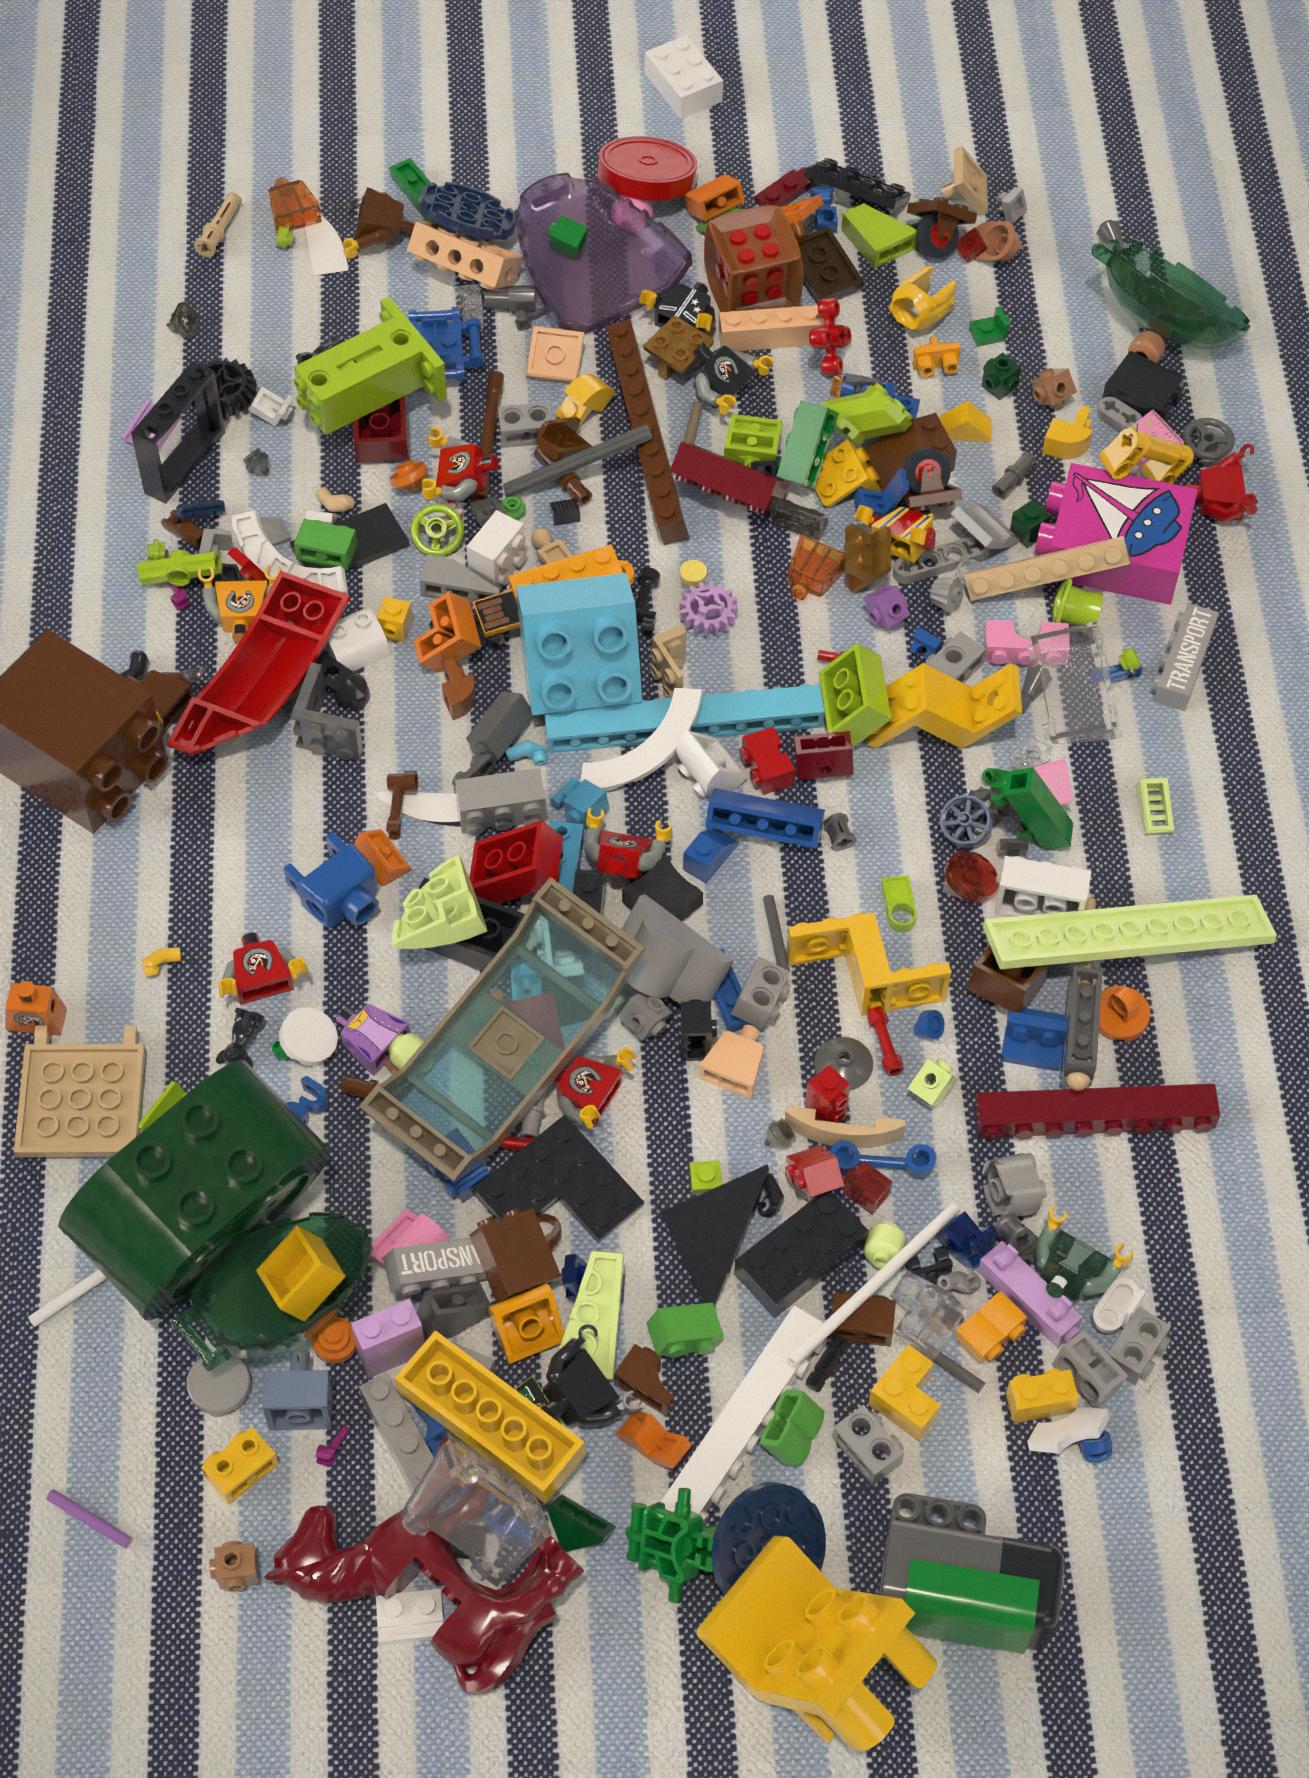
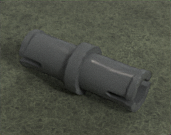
(1014, 475)

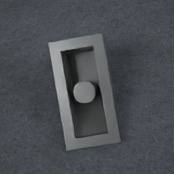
(451, 1309)

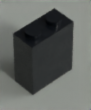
(1145, 385)

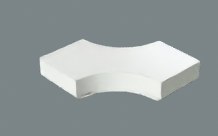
(1057, 1435)

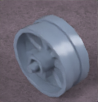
(966, 821)

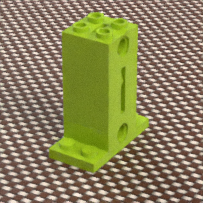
(368, 372)

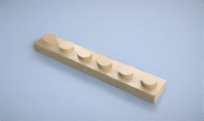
(1047, 568)

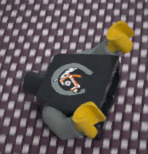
(725, 373)

